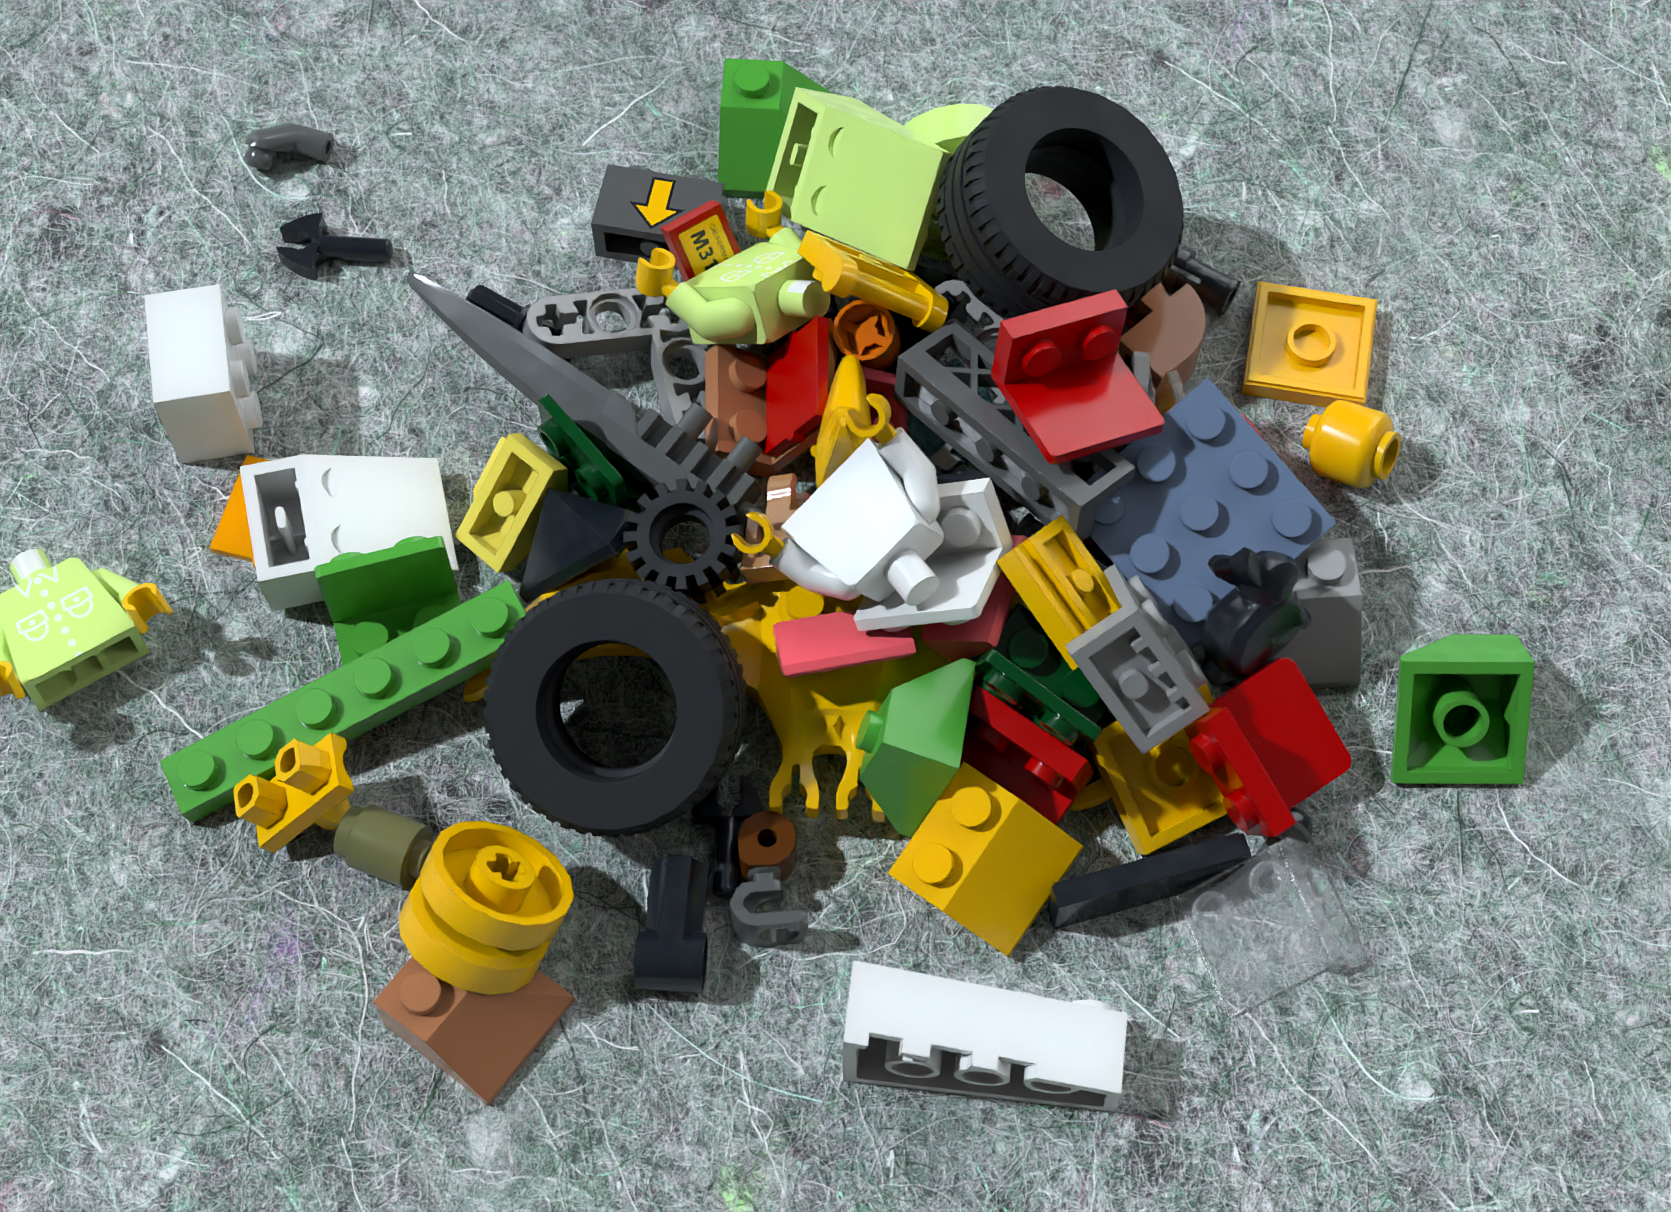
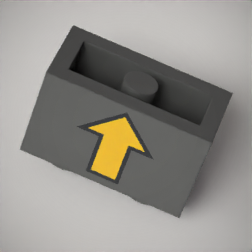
(640, 202)

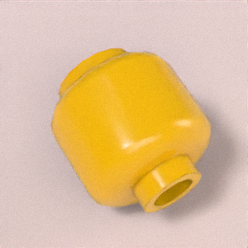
(1351, 444)

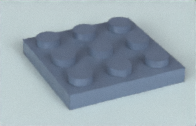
(1200, 494)

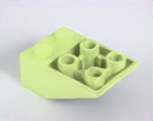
(857, 176)

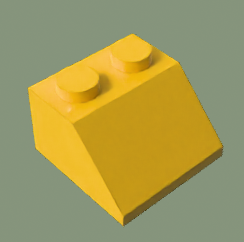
(986, 859)

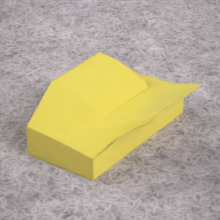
(510, 502)

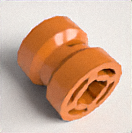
(858, 328)

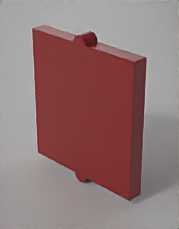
(796, 386)

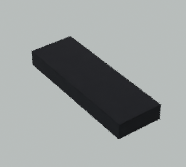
(1143, 880)

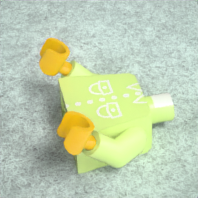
(748, 296)
(69, 626)

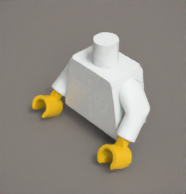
(865, 523)

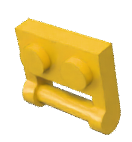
(856, 273)

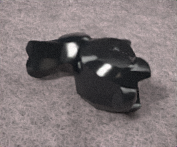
(1254, 617)

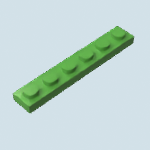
(346, 700)

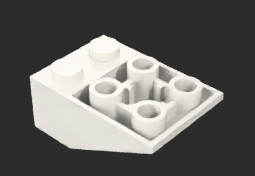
(328, 505)

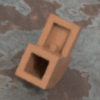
(1167, 329)

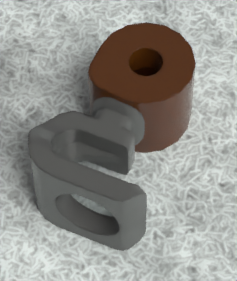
(766, 859)

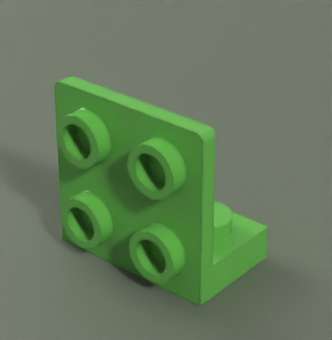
(386, 592)

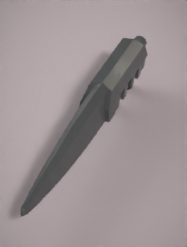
(640, 446)

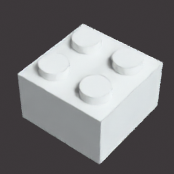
(202, 373)

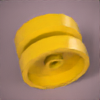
(485, 907)

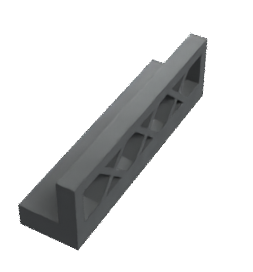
(994, 435)

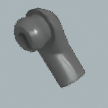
(287, 137)

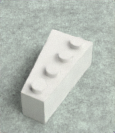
(981, 1040)

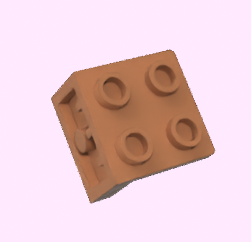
(738, 404)

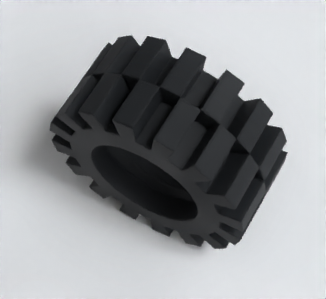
(673, 508)

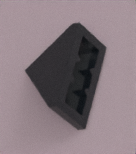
(570, 539)

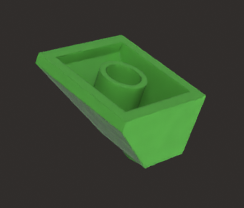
(752, 121)
(1463, 711)
(916, 743)

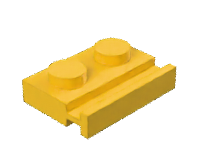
(1060, 583)

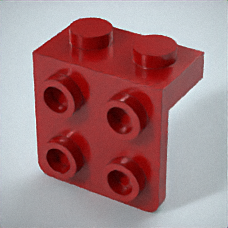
(1267, 747)

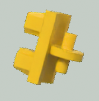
(306, 790)

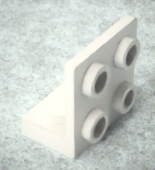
(963, 562)

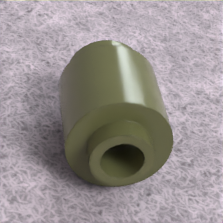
(383, 844)

